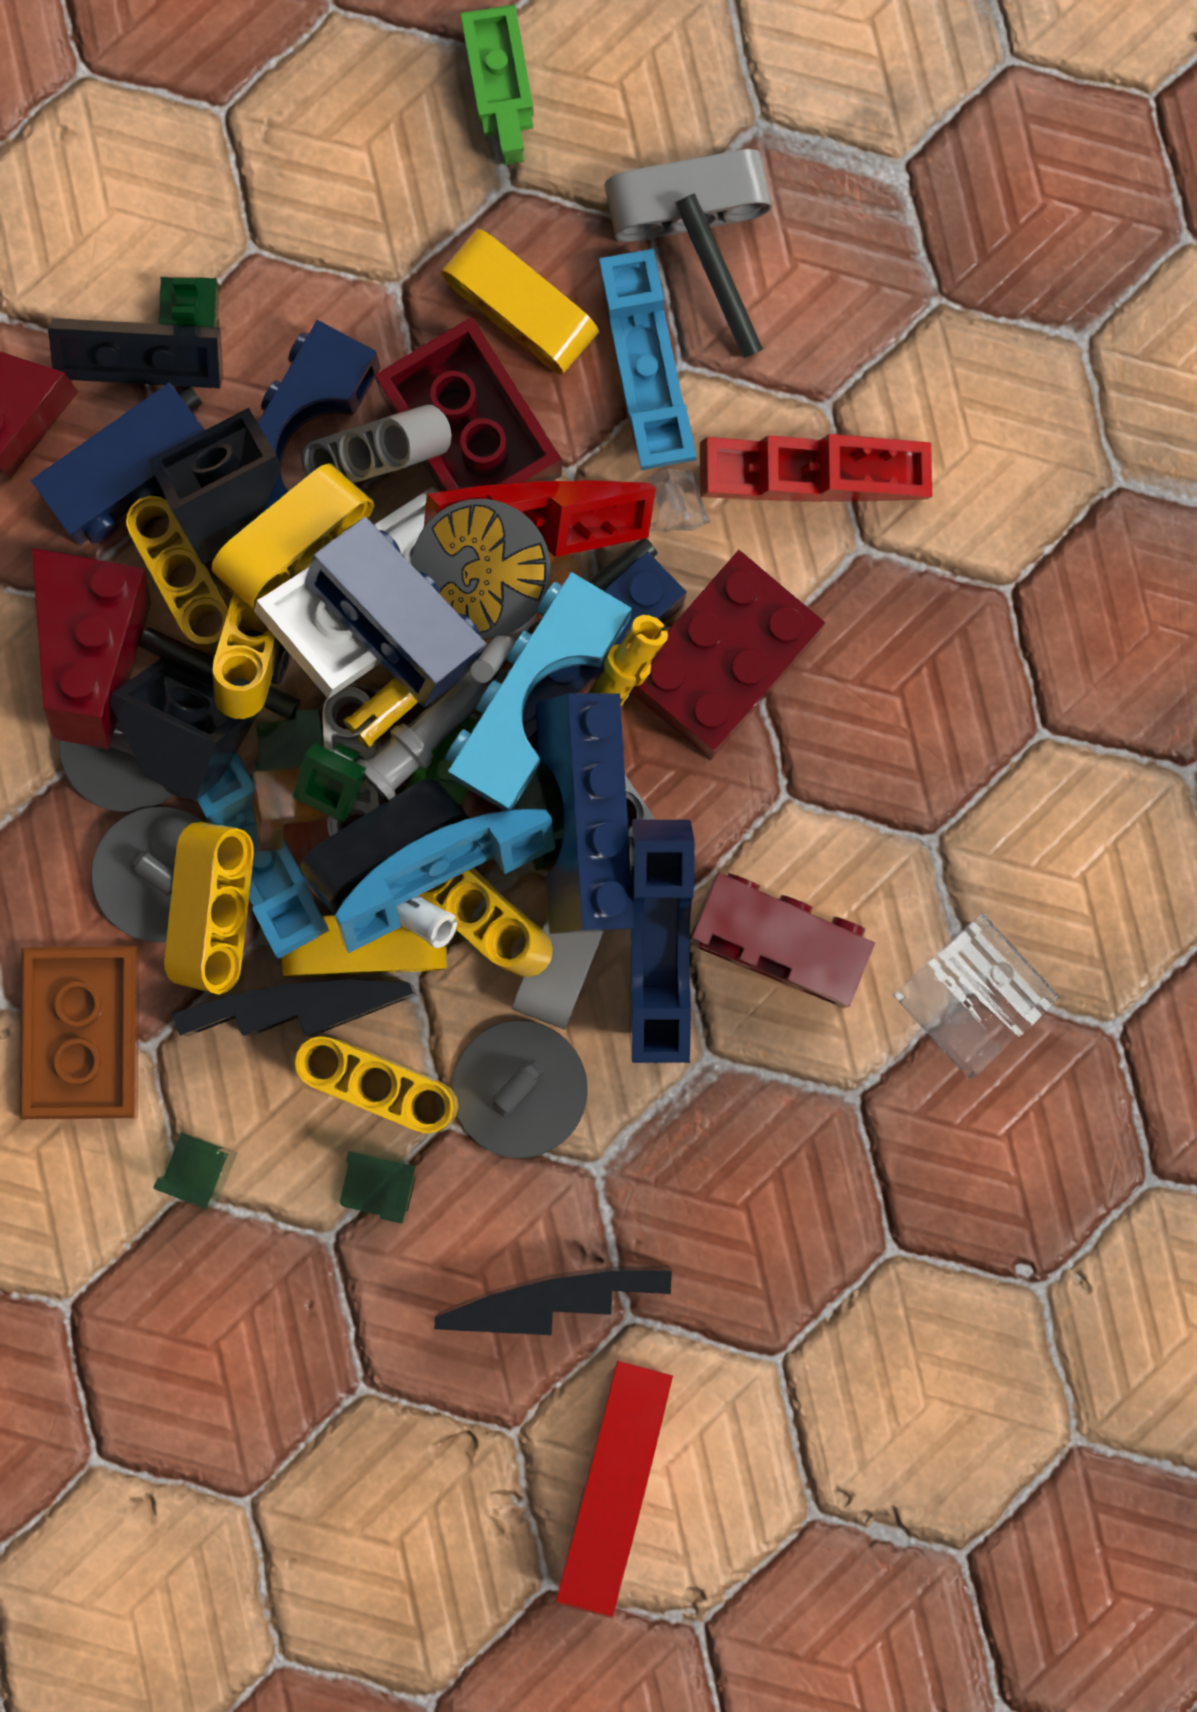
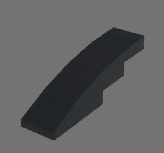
(316, 1004)
(531, 1304)

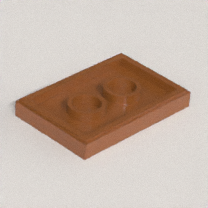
(79, 1032)

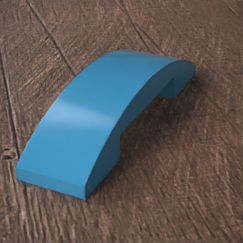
(646, 360)
(506, 836)
(277, 888)

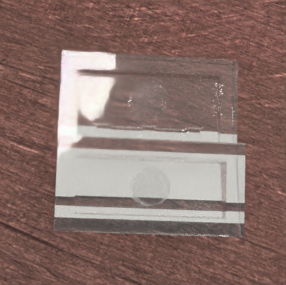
(976, 996)

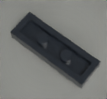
(137, 352)

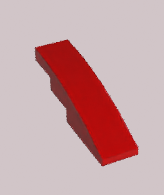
(816, 469)
(568, 513)
(614, 1489)

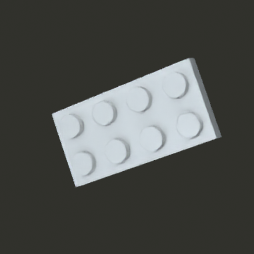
(314, 633)

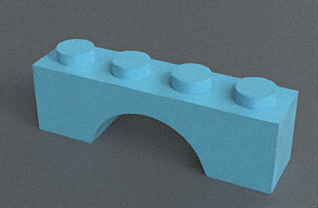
(575, 631)

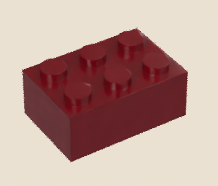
(489, 420)
(727, 654)

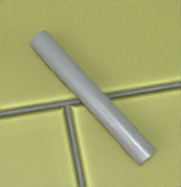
(496, 653)

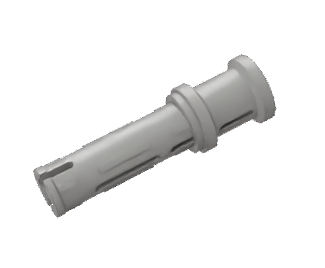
(412, 744)

